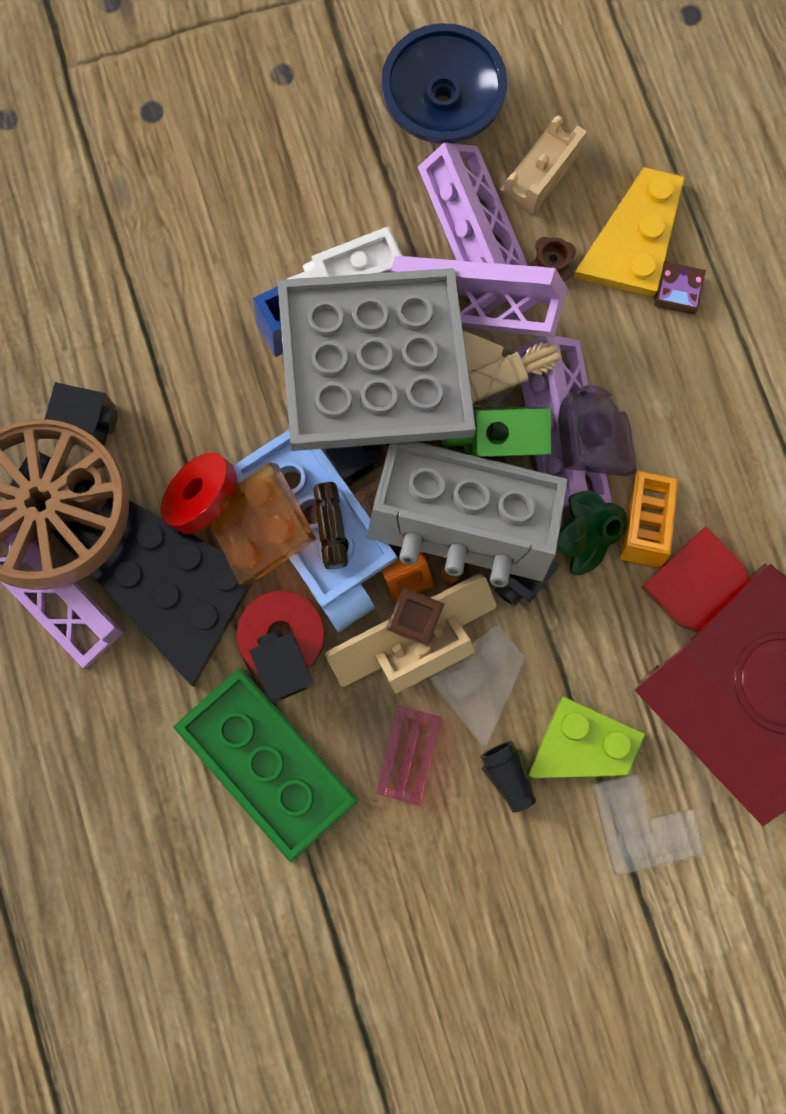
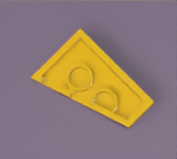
(636, 237)

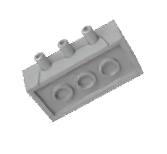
(468, 511)

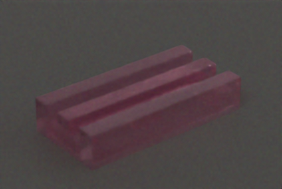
(398, 792)

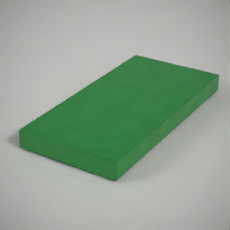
(265, 764)

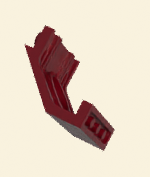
(730, 694)

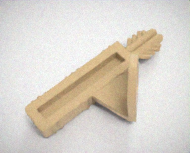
(493, 373)

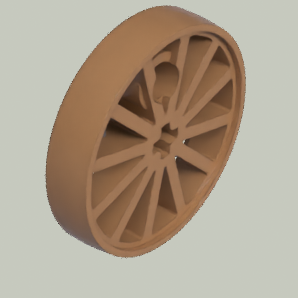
(61, 504)

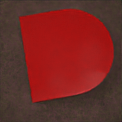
(697, 581)

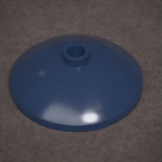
(448, 63)

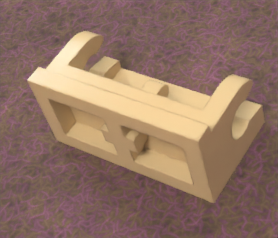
(543, 166)

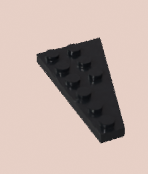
(164, 581)

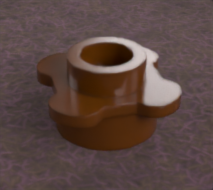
(558, 248)

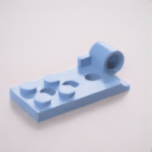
(340, 589)

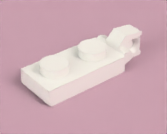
(360, 256)

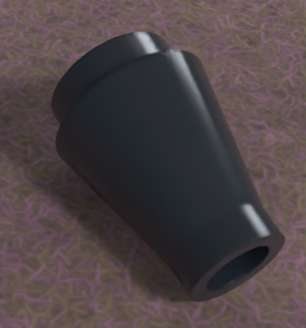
(508, 773)

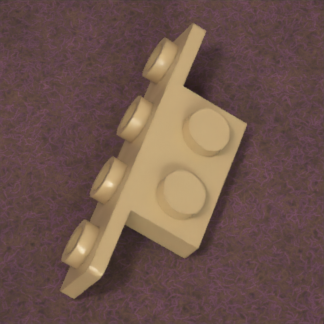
(406, 660)

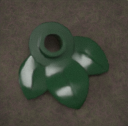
(590, 530)

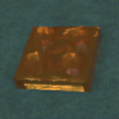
(261, 525)

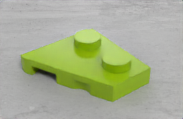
(584, 744)

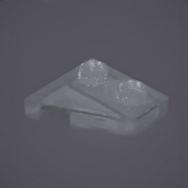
(481, 682)

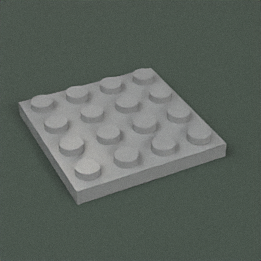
(374, 359)

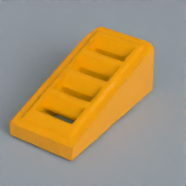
(643, 545)

